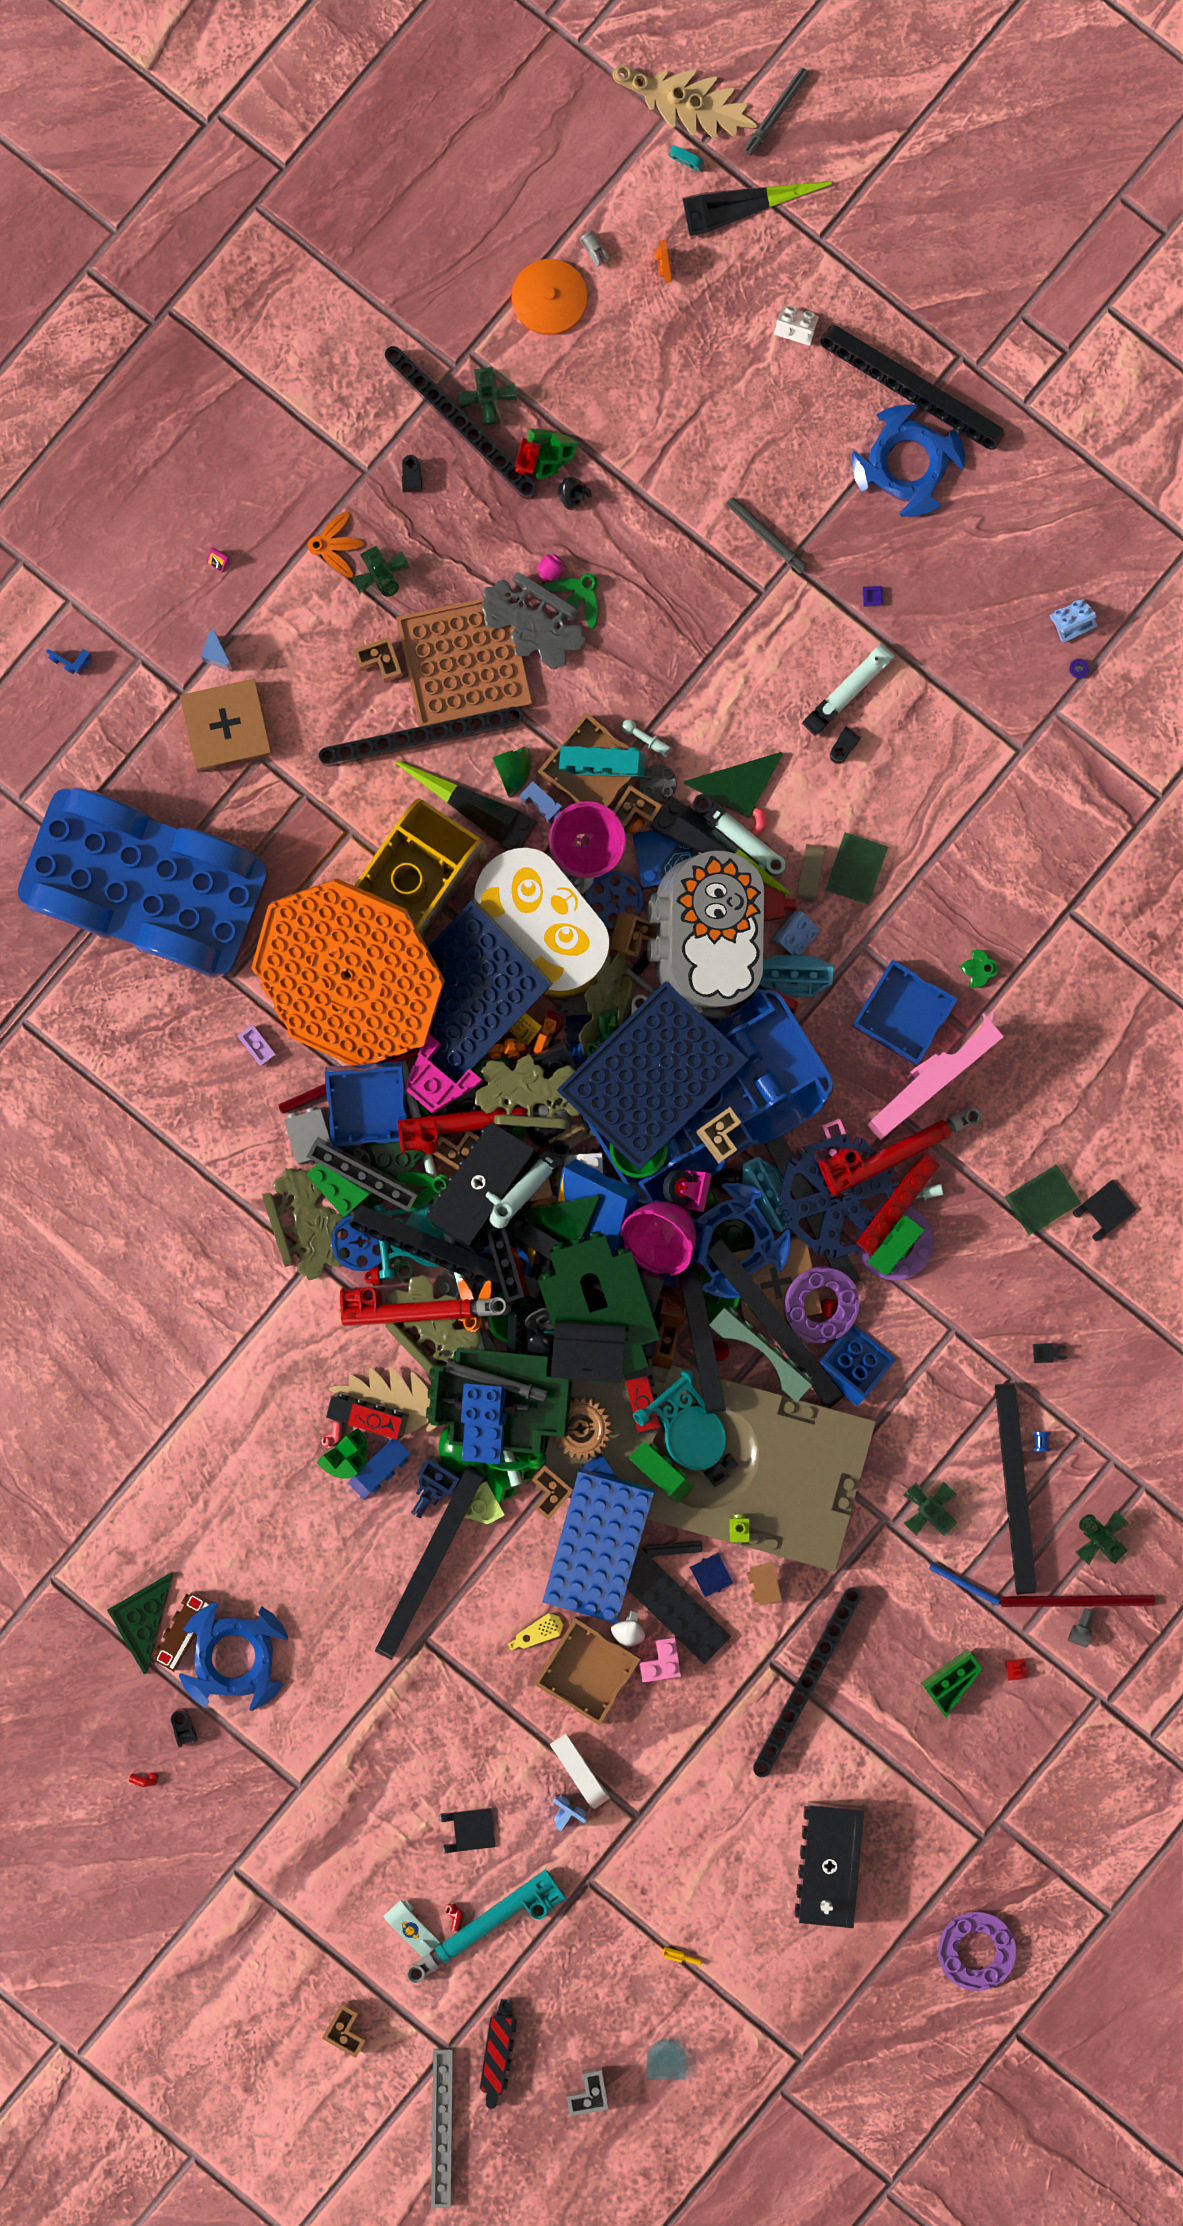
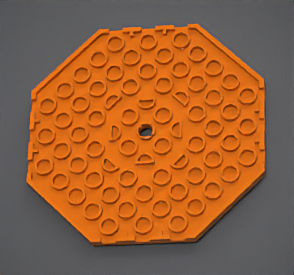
(337, 929)

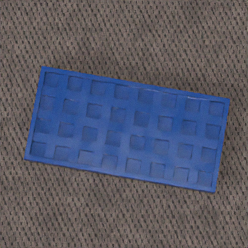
(598, 1545)

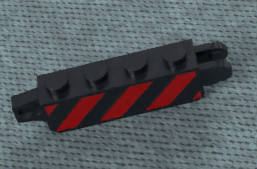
(497, 2051)

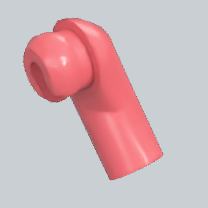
(761, 821)
(334, 1437)

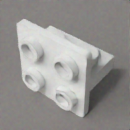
(796, 325)

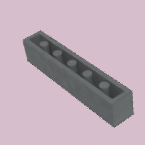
(363, 1174)

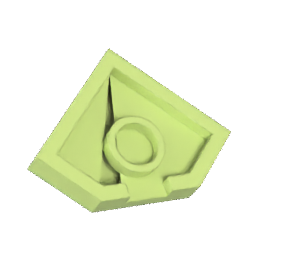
(484, 1506)

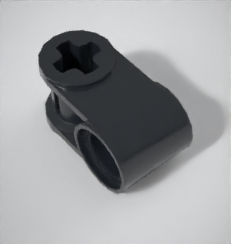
(411, 477)
(846, 743)
(183, 1729)

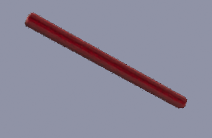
(321, 1090)
(1077, 1601)

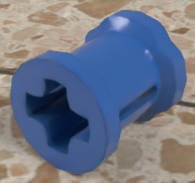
(1041, 1444)

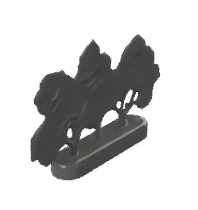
(533, 627)

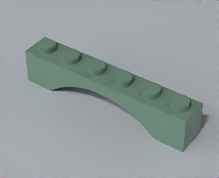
(731, 1326)

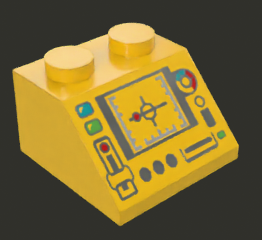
(525, 1030)

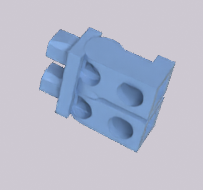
(542, 801)

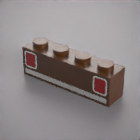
(176, 1638)

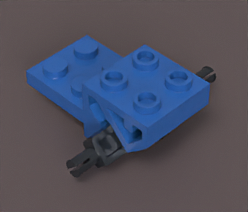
(484, 1418)

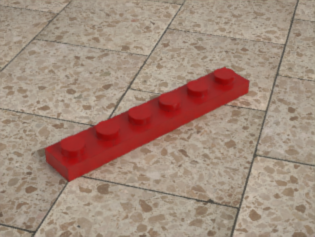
(897, 1204)

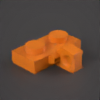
(663, 256)
(544, 1039)
(507, 1049)

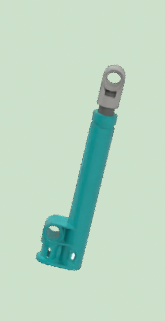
(536, 1891)

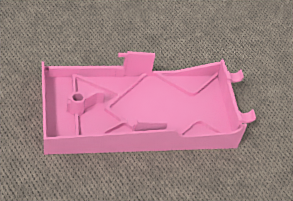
(932, 1077)

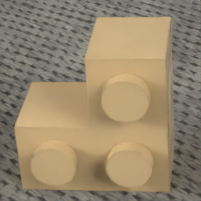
(715, 1135)

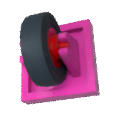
(687, 1189)

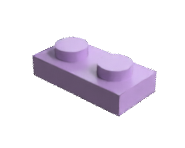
(256, 1045)

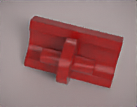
(527, 457)

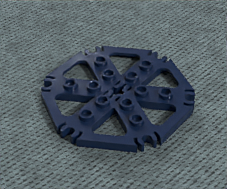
(821, 1201)

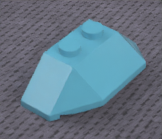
(796, 975)
(769, 1180)

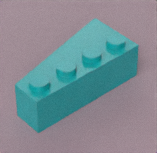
(602, 762)

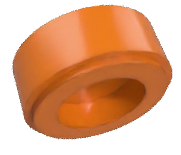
(635, 826)

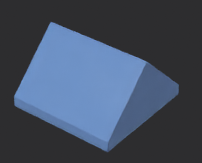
(214, 653)

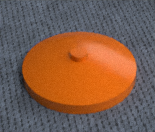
(549, 297)

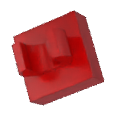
(1016, 1669)

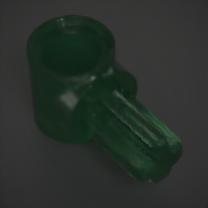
(399, 1265)

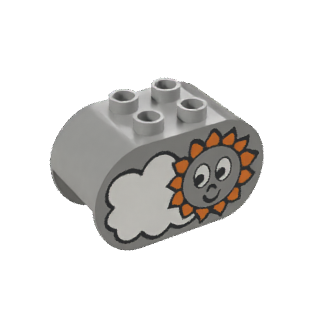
(709, 929)

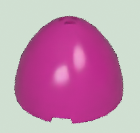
(604, 837)
(660, 1237)

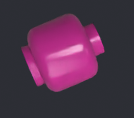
(550, 568)

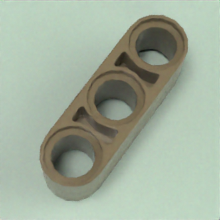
(810, 872)

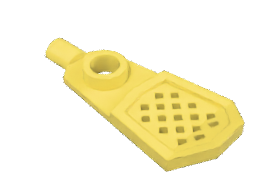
(535, 1634)

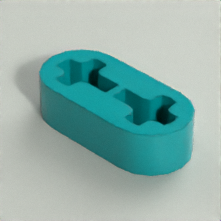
(685, 158)

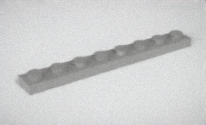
(442, 2128)

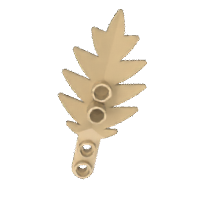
(687, 101)
(398, 1397)

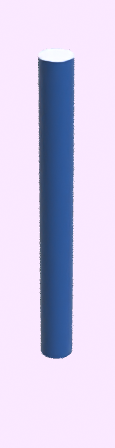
(965, 1584)

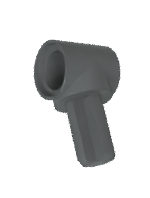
(1080, 1633)

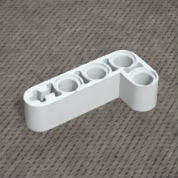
(579, 1771)

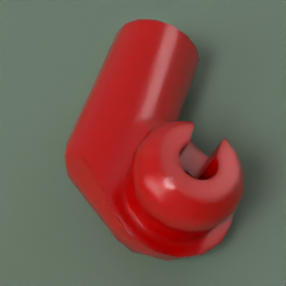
(144, 1782)
(456, 1914)

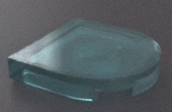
(666, 2061)

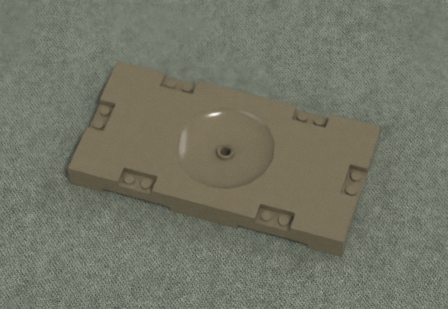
(791, 1475)

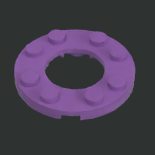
(918, 1256)
(843, 1318)
(1002, 1963)

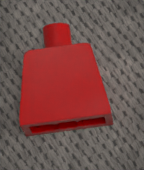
(776, 904)

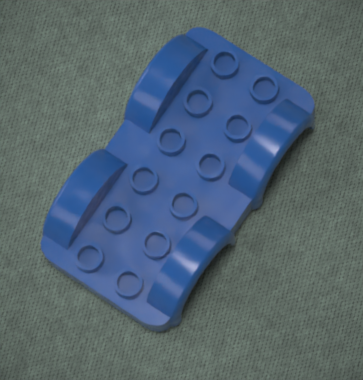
(143, 881)
(769, 1095)

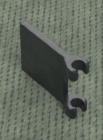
(1107, 1207)
(471, 1828)

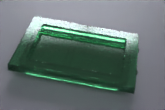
(856, 868)
(1042, 1199)

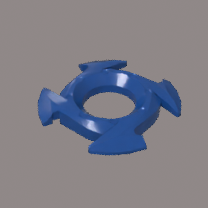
(897, 430)
(765, 1248)
(256, 1679)

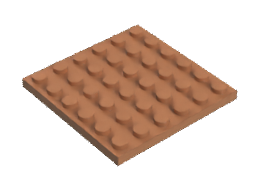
(460, 663)

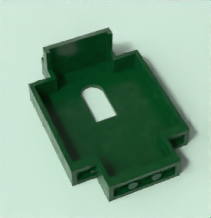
(620, 1285)
(523, 1430)

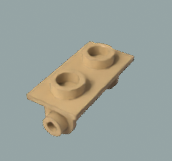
(573, 1136)

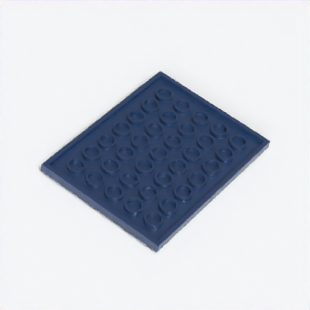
(484, 989)
(652, 1075)

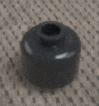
(727, 1175)

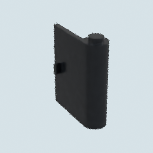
(588, 1351)

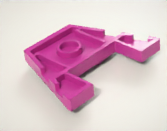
(432, 1085)

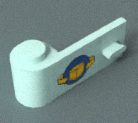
(410, 1928)

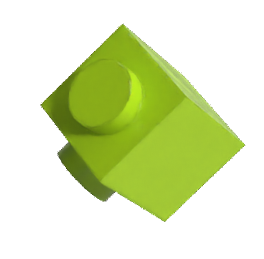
(739, 1528)

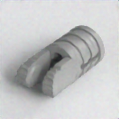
(592, 246)

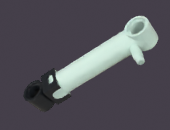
(848, 689)
(741, 836)
(545, 1167)

